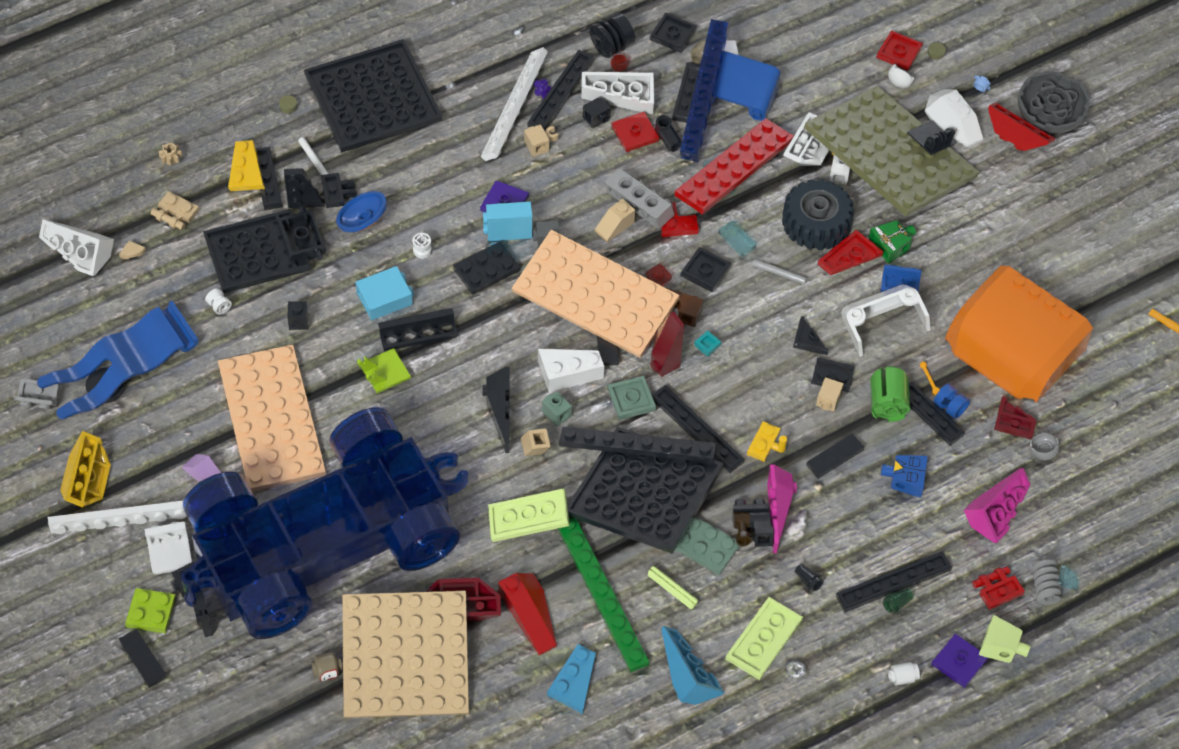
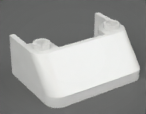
(857, 312)

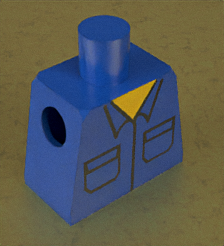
(907, 474)

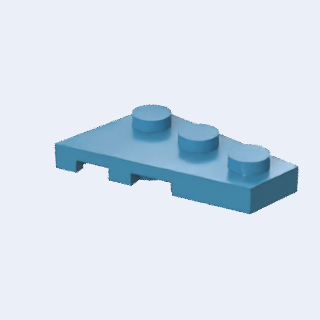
(573, 679)

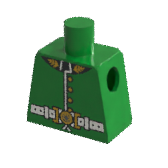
(892, 239)

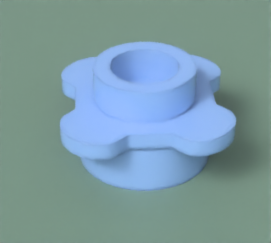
(981, 83)

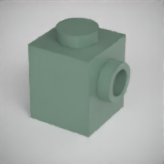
(556, 408)

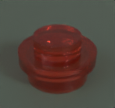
(619, 63)

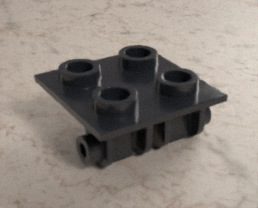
(932, 137)

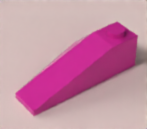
(780, 495)

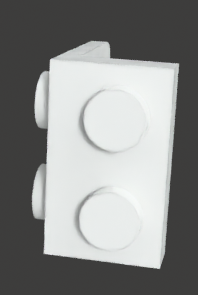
(168, 547)

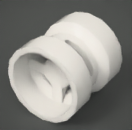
(421, 245)
(218, 301)

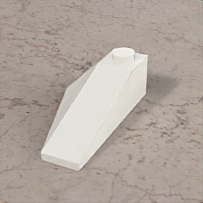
(80, 247)

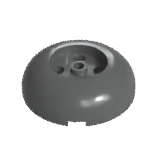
(1063, 98)

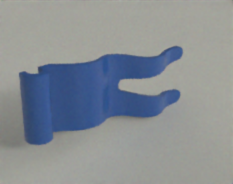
(131, 354)

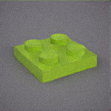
(150, 610)

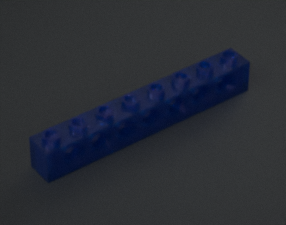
(704, 90)

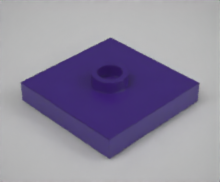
(503, 193)
(959, 660)

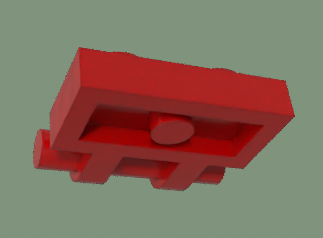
(1000, 592)

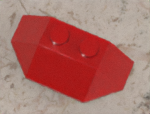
(1017, 130)

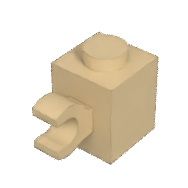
(538, 140)

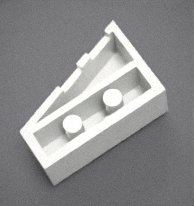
(569, 367)

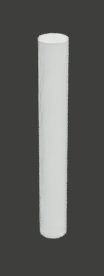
(304, 144)

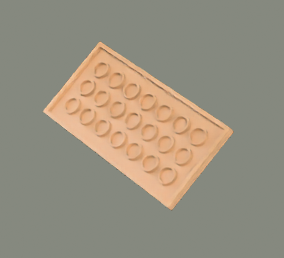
(595, 293)
(271, 418)

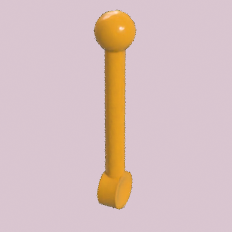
(923, 365)

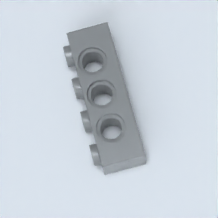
(624, 186)

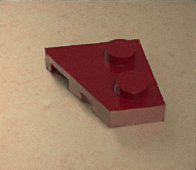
(1014, 420)

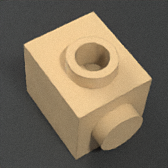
(535, 442)

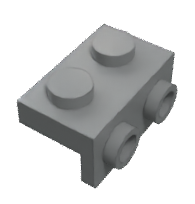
(30, 394)

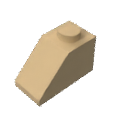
(616, 220)

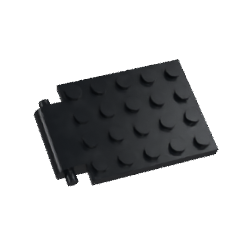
(264, 248)

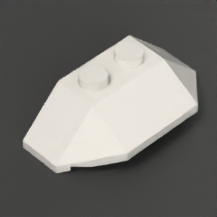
(951, 111)
(805, 148)

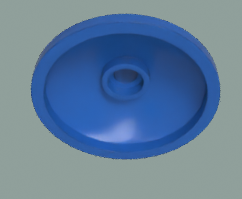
(362, 212)

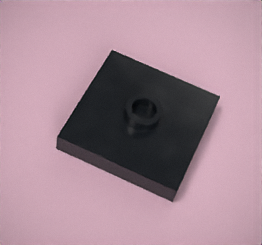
(673, 32)
(705, 269)

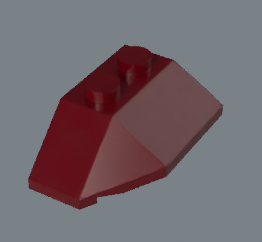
(481, 599)

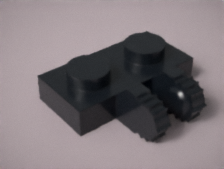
(333, 191)

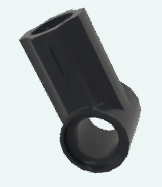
(667, 133)

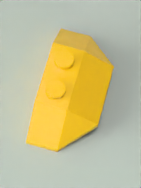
(86, 471)

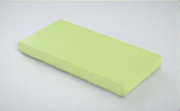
(528, 515)
(764, 638)

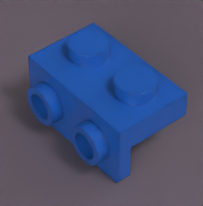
(895, 276)

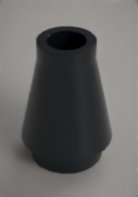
(810, 578)

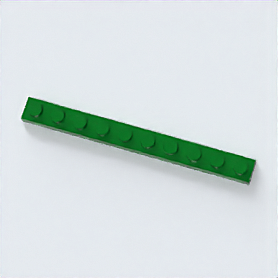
(603, 596)

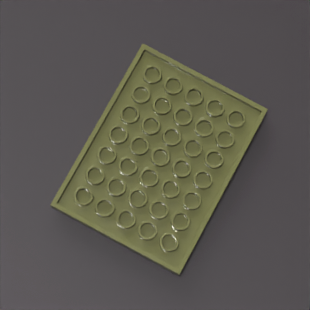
(874, 143)

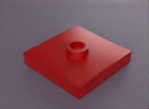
(899, 50)
(635, 131)

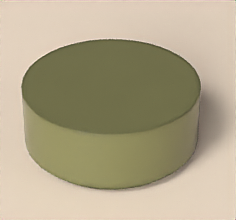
(936, 50)
(288, 104)

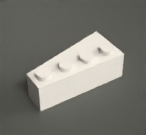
(620, 89)

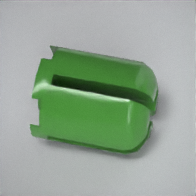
(890, 394)

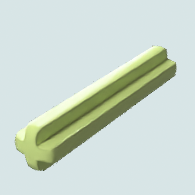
(672, 587)

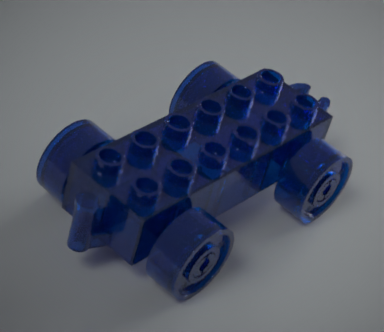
(272, 551)

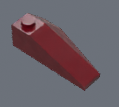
(668, 346)

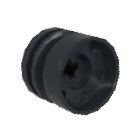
(612, 34)

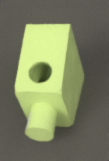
(1003, 641)

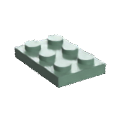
(707, 546)

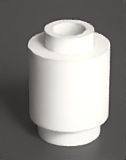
(904, 673)

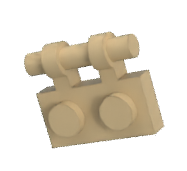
(176, 206)

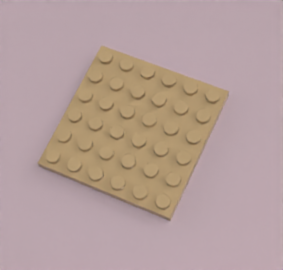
(405, 654)

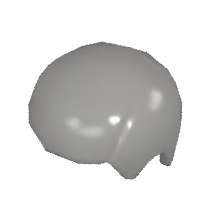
(1044, 446)

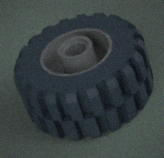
(817, 214)

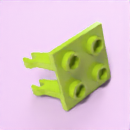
(384, 370)

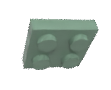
(631, 397)

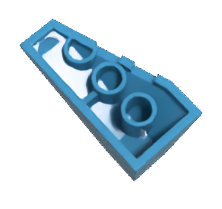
(686, 670)

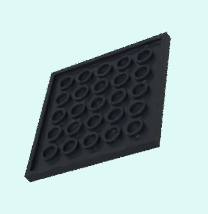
(372, 95)
(643, 496)

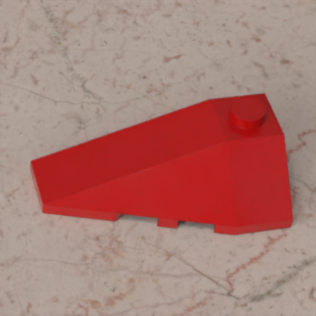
(529, 608)

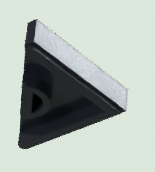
(807, 339)

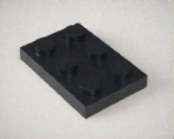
(486, 268)

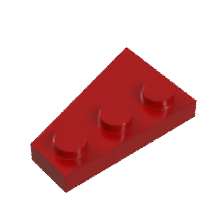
(849, 253)

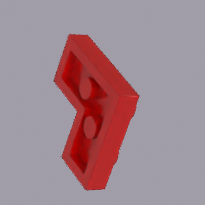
(680, 225)

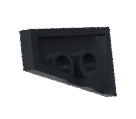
(300, 190)

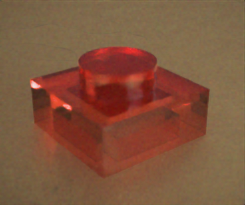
(658, 274)

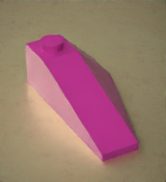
(994, 509)

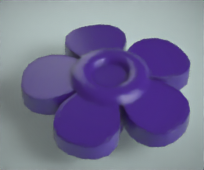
(542, 88)

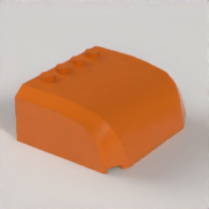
(1018, 334)

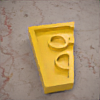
(245, 168)

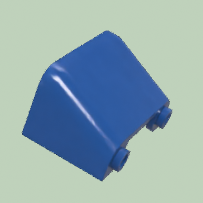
(748, 84)

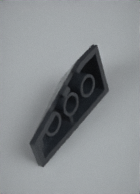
(498, 402)

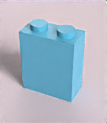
(508, 221)
(384, 292)

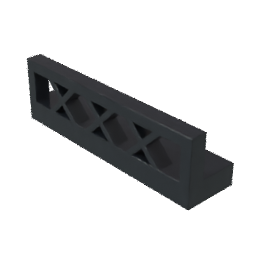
(417, 325)

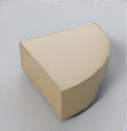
(132, 250)

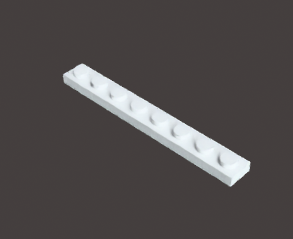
(514, 104)
(116, 517)

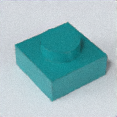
(707, 343)

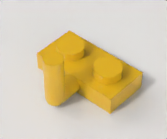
(765, 441)

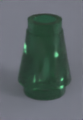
(896, 601)

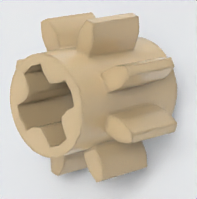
(170, 153)

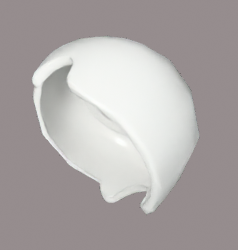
(899, 77)

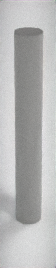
(778, 271)

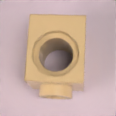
(829, 394)

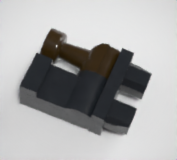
(754, 517)

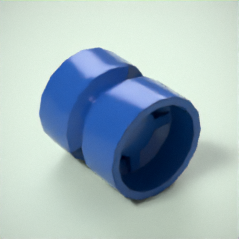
(952, 401)

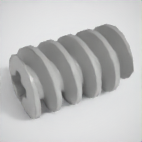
(1046, 582)

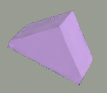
(201, 467)

